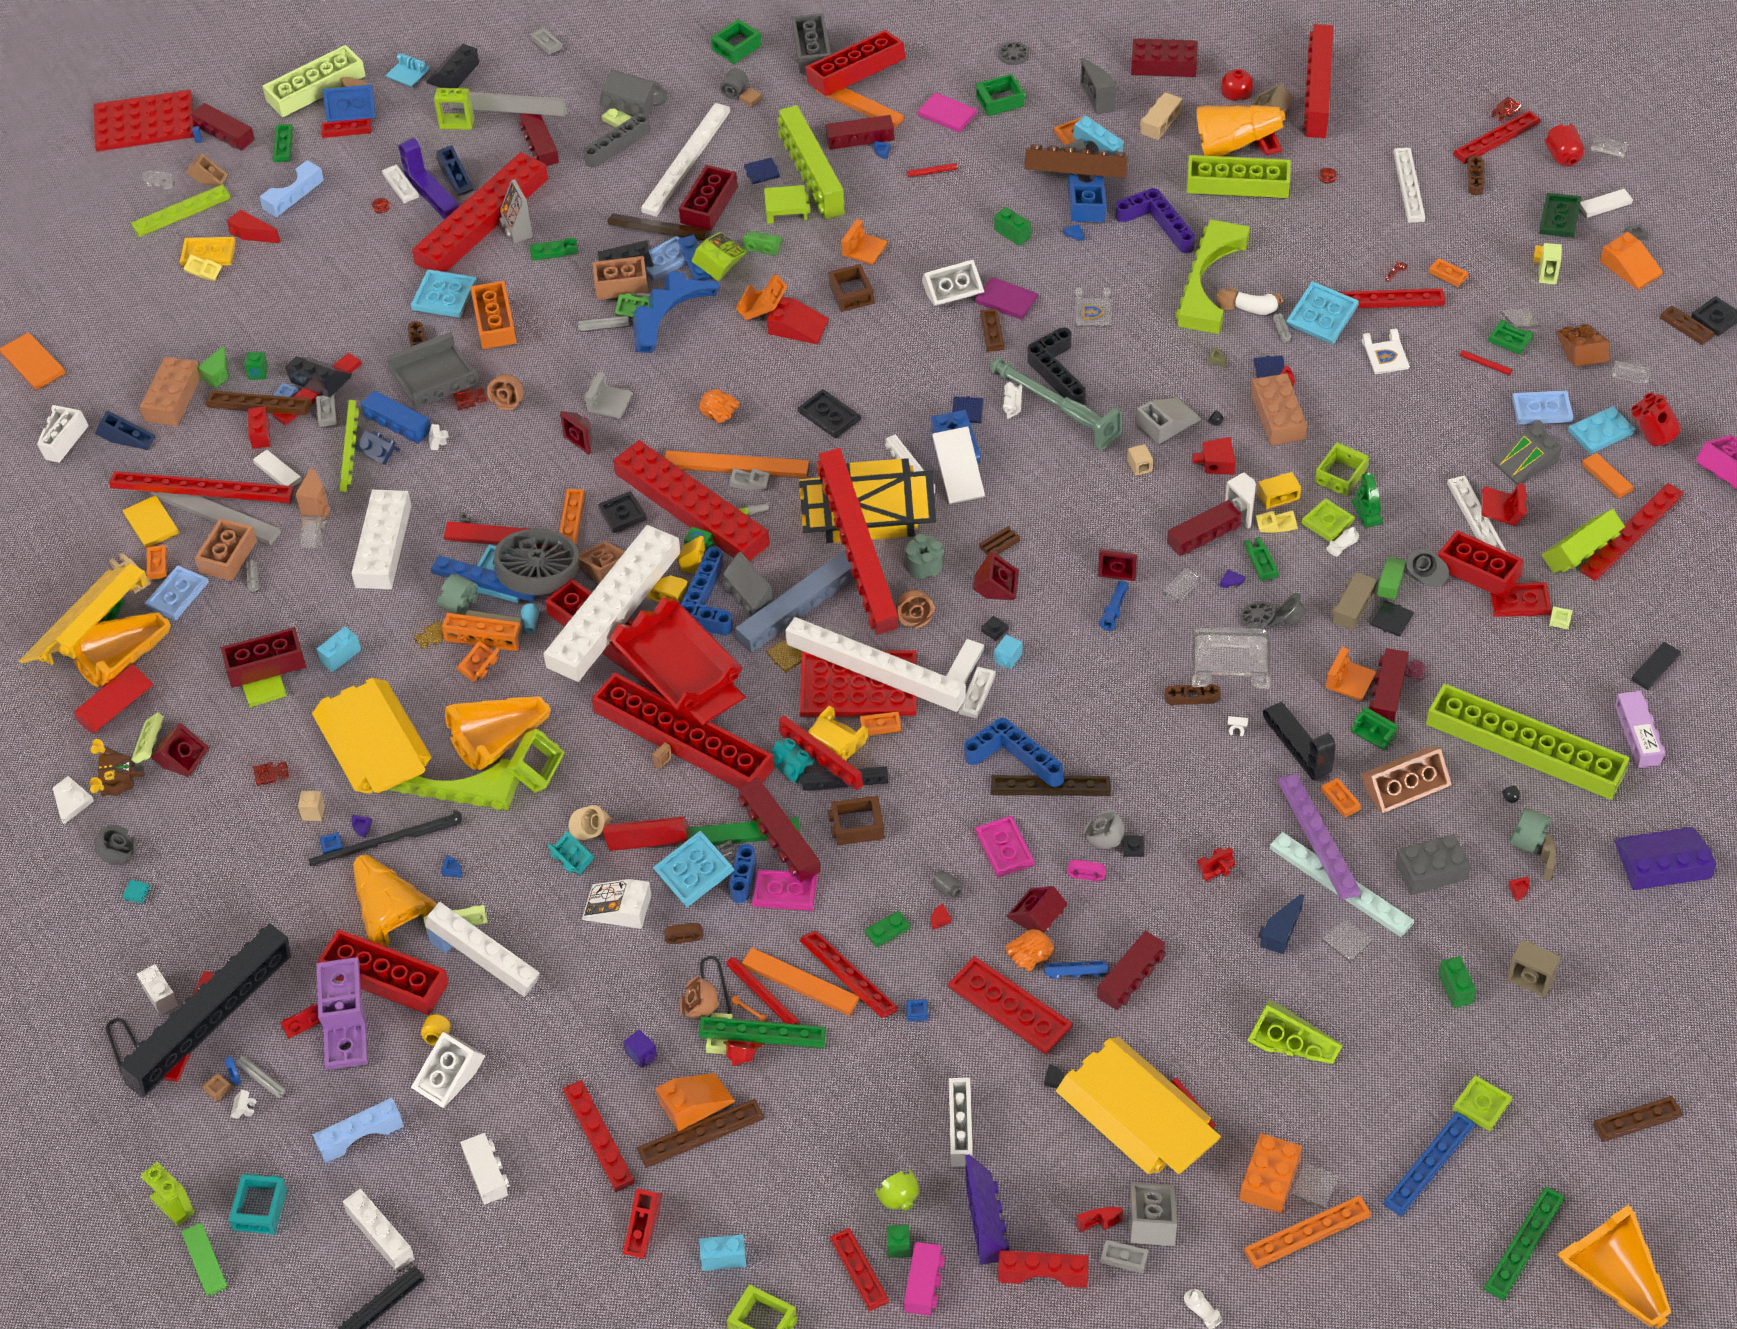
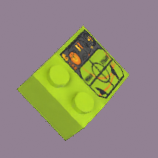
(718, 255)

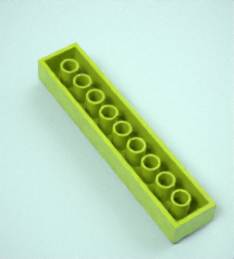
(1527, 741)

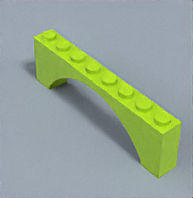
(1197, 309)
(489, 789)

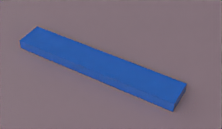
(1429, 1164)

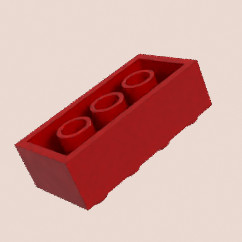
(1481, 563)

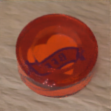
(1327, 175)
(380, 205)

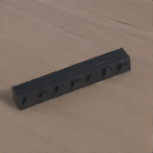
(827, 780)
(385, 1300)

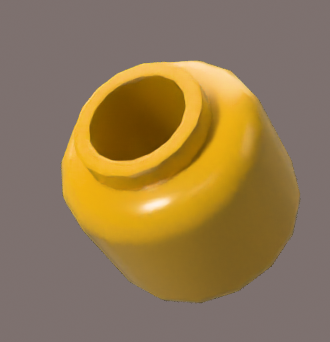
(433, 1028)

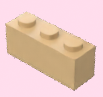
(1161, 116)

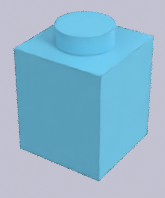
(1008, 652)

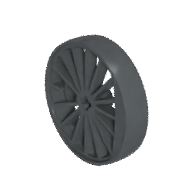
(533, 560)

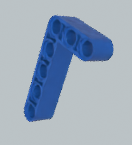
(711, 618)
(1007, 735)

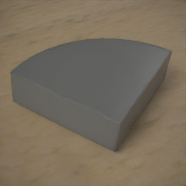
(1637, 231)

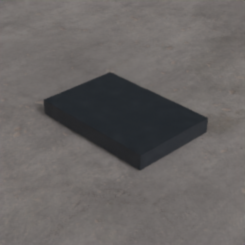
(829, 413)

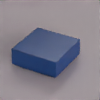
(331, 842)
(917, 1010)

